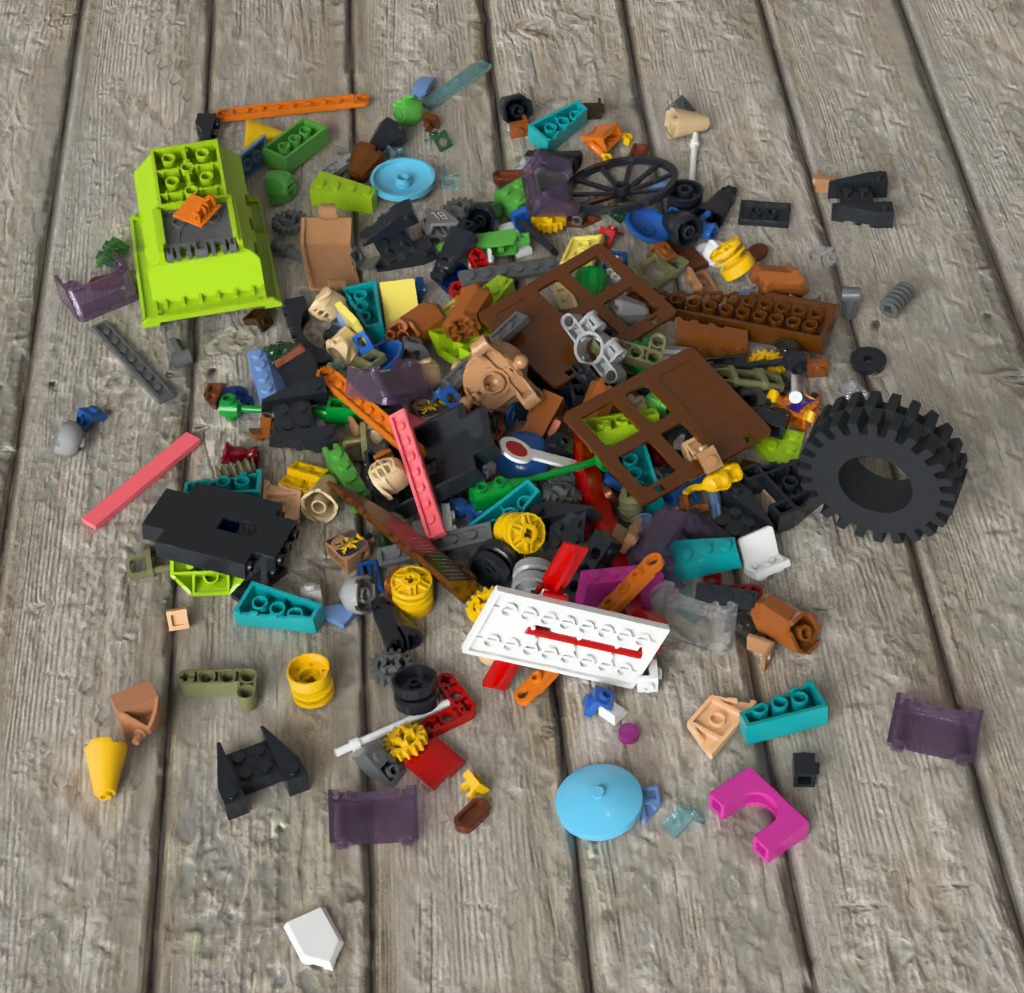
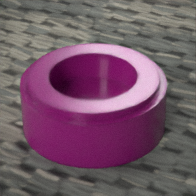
(628, 733)

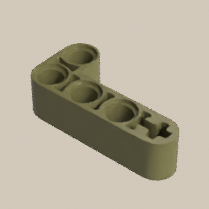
(644, 352)
(221, 682)

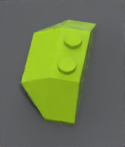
(203, 582)

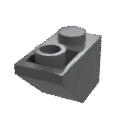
(378, 763)

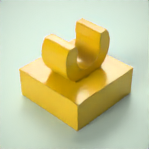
(475, 784)

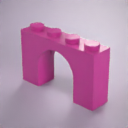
(598, 583)
(751, 789)

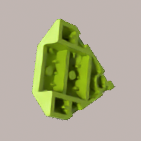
(451, 350)

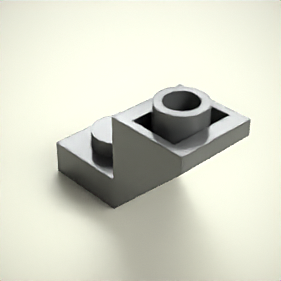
(416, 344)

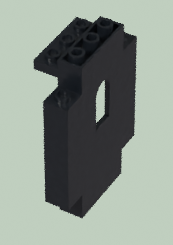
(460, 445)
(188, 531)

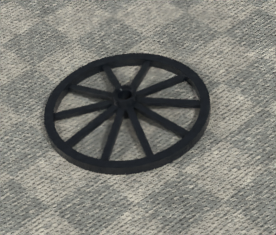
(622, 190)

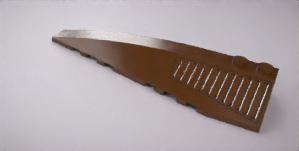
(414, 545)

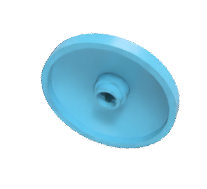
(403, 179)
(599, 802)

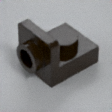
(594, 109)
(260, 318)

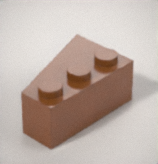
(542, 416)

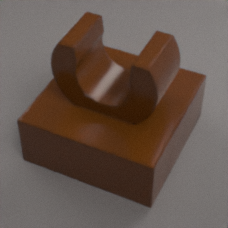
(431, 121)

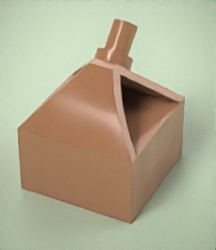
(137, 711)

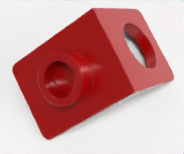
(610, 231)

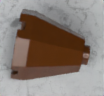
(363, 161)

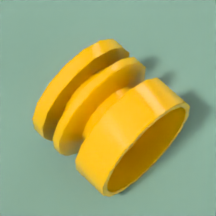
(732, 259)
(520, 531)
(413, 591)
(311, 680)

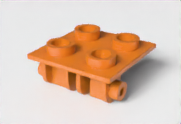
(197, 210)

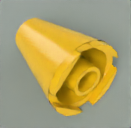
(256, 129)
(105, 765)

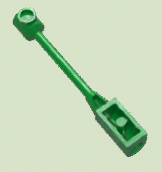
(334, 412)
(487, 494)

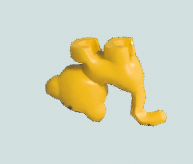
(717, 480)

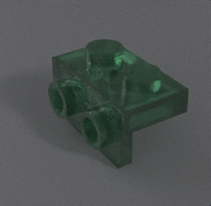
(107, 256)

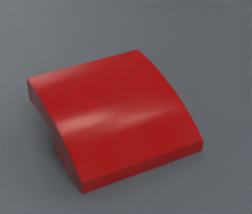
(435, 763)

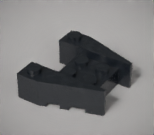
(856, 200)
(394, 241)
(574, 390)
(295, 419)
(785, 487)
(742, 516)
(564, 523)
(256, 769)

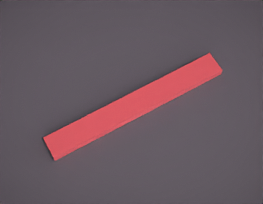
(417, 475)
(141, 481)

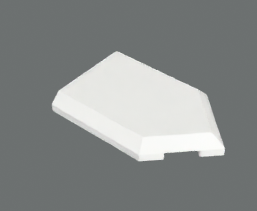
(315, 938)

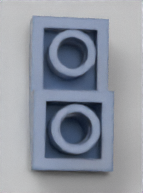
(423, 86)

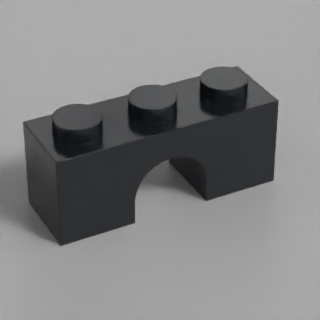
(710, 593)

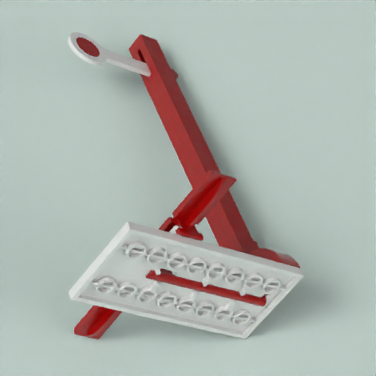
(582, 638)

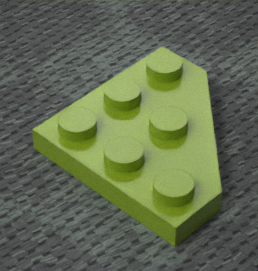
(779, 450)

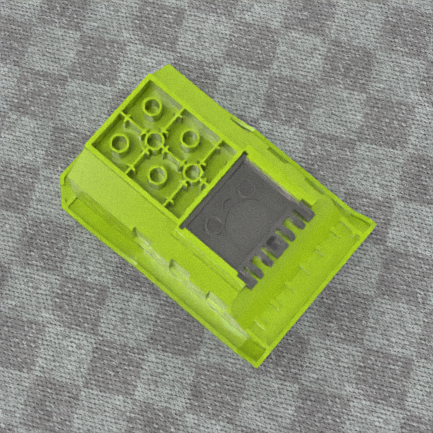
(202, 265)

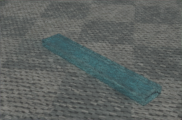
(456, 84)

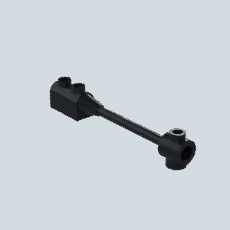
(791, 360)
(777, 421)

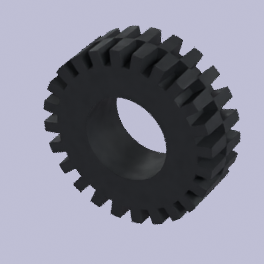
(898, 436)

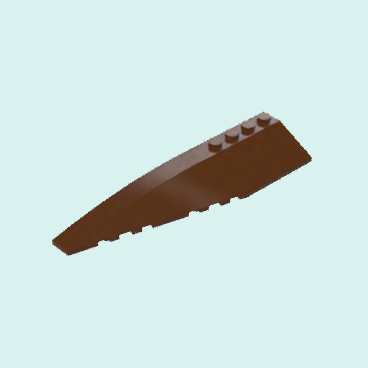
(764, 316)

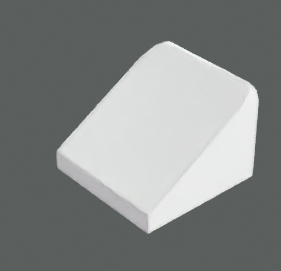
(614, 715)

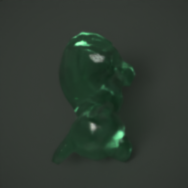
(278, 349)

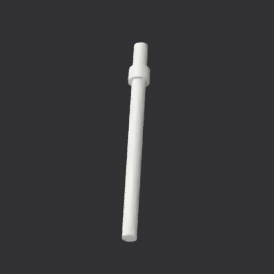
(694, 145)
(356, 743)

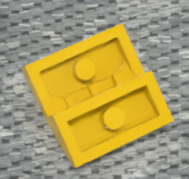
(302, 475)

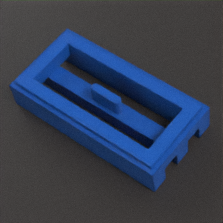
(379, 587)

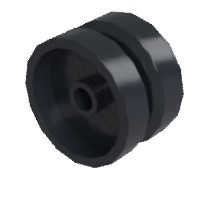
(686, 196)
(493, 563)
(415, 690)

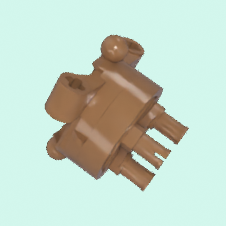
(498, 376)

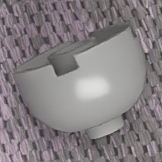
(69, 438)
(357, 594)

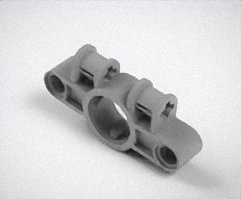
(611, 351)

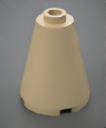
(684, 122)
(320, 501)

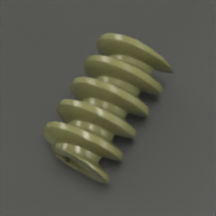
(233, 471)
(628, 508)

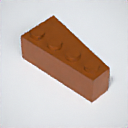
(711, 340)

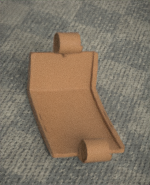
(326, 250)

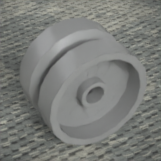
(529, 573)

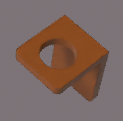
(663, 250)

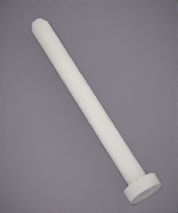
(795, 395)

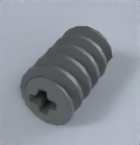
(897, 299)

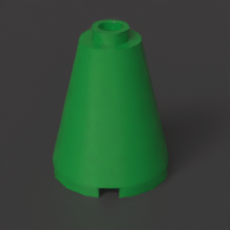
(593, 279)

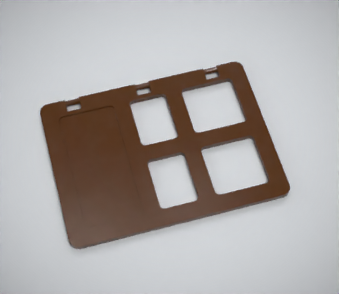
(544, 338)
(696, 400)

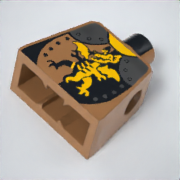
(425, 410)
(349, 549)

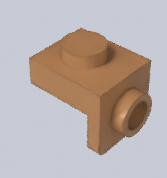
(822, 182)
(708, 458)

